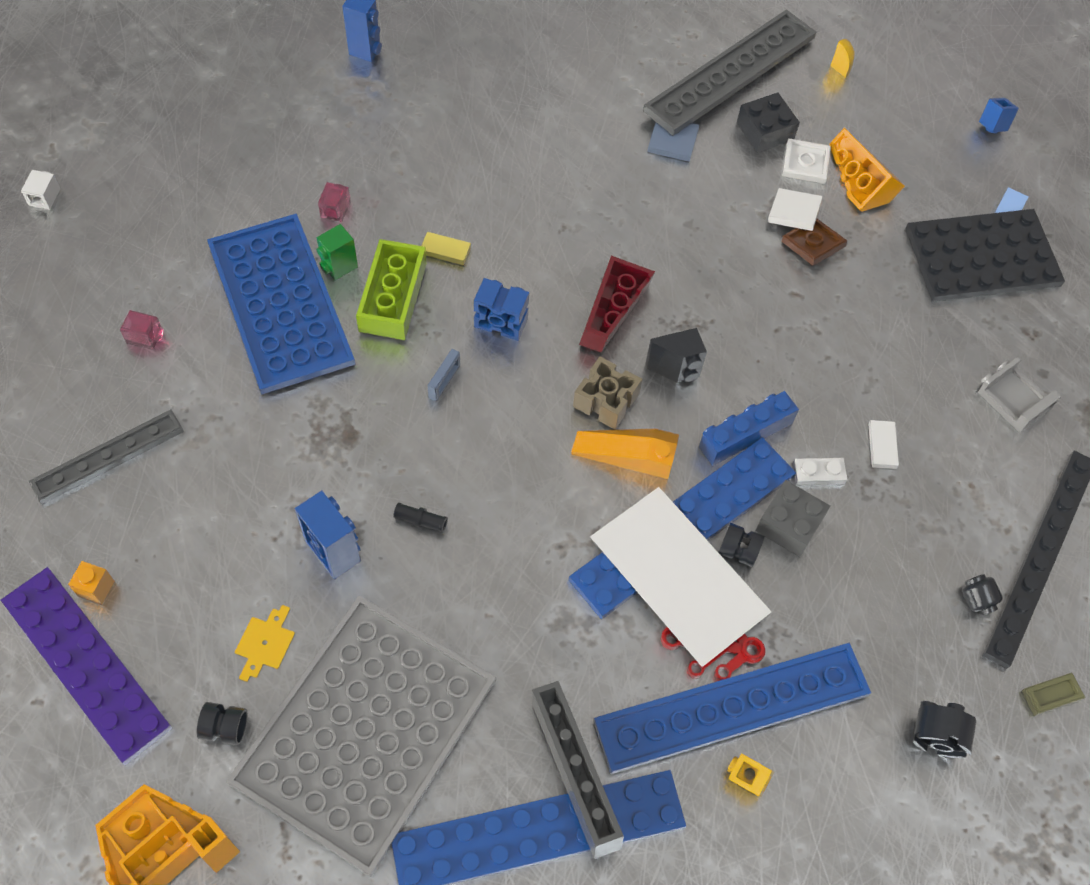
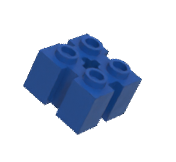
(501, 309)

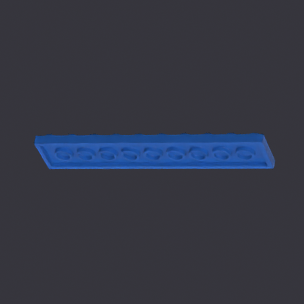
(708, 506)
(730, 707)
(530, 833)

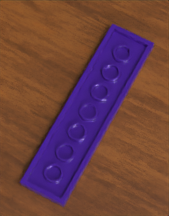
(86, 666)

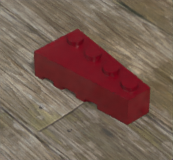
(617, 295)

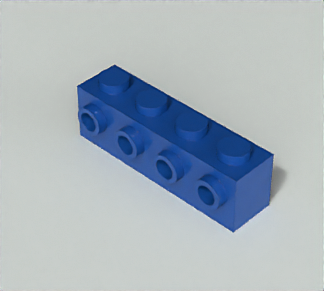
(748, 427)

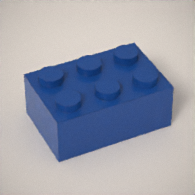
(329, 533)

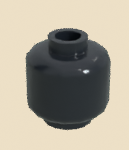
(982, 594)

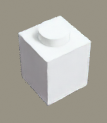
(40, 189)

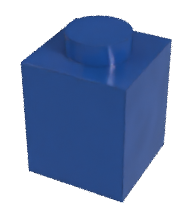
(998, 115)

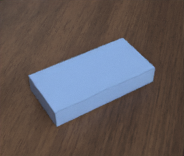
(1012, 201)

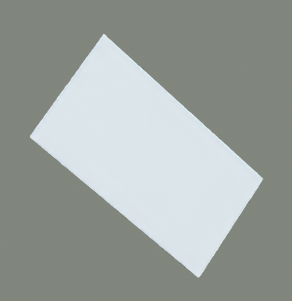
(680, 576)

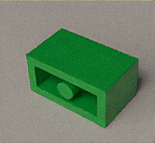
(337, 252)

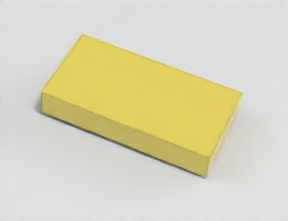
(446, 248)

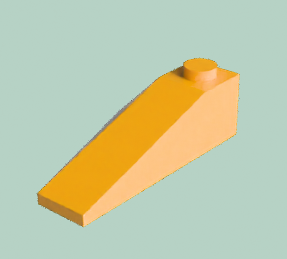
(865, 177)
(634, 449)

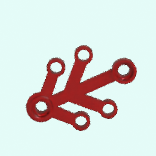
(739, 648)

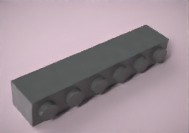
(577, 770)

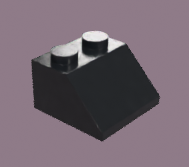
(677, 355)

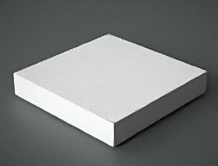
(806, 161)
(795, 209)

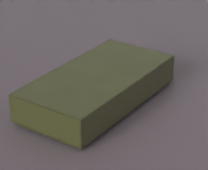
(1053, 694)

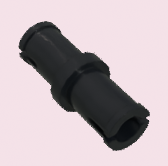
(420, 517)

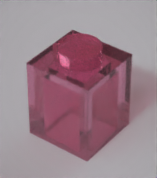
(334, 202)
(141, 329)

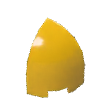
(843, 57)

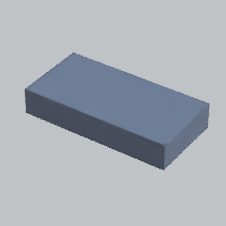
(444, 375)

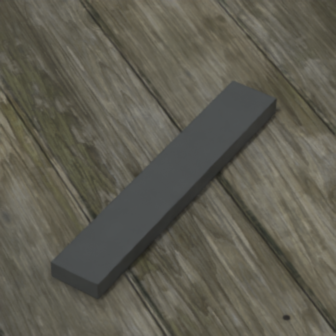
(105, 456)

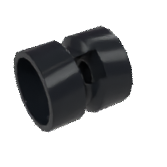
(732, 541)
(222, 723)

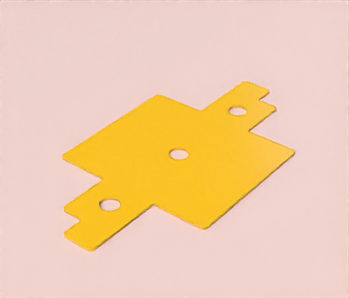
(272, 653)

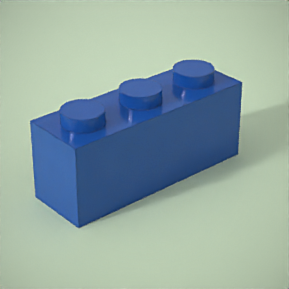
(362, 28)

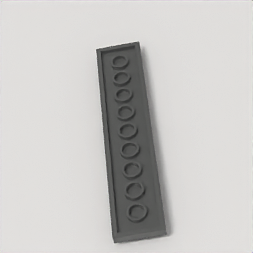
(729, 72)

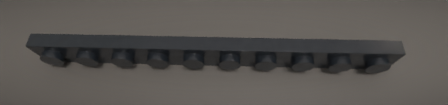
(1038, 561)

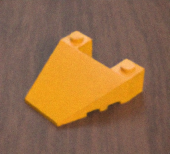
(156, 838)

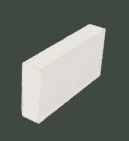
(883, 444)

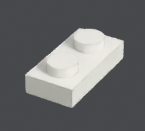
(820, 471)

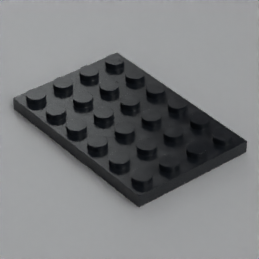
(984, 255)

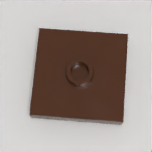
(816, 244)

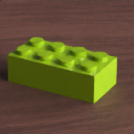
(391, 289)

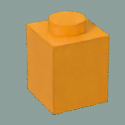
(91, 582)

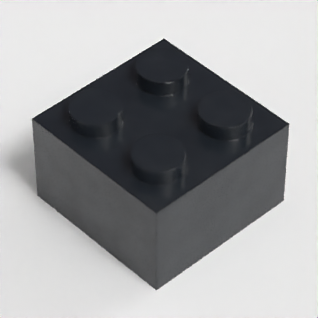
(767, 122)

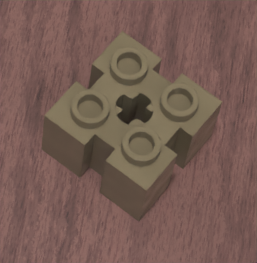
(607, 392)

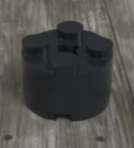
(945, 729)

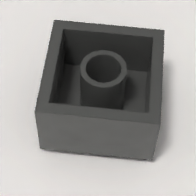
(792, 518)

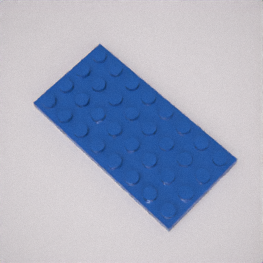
(280, 303)

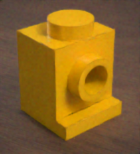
(758, 783)

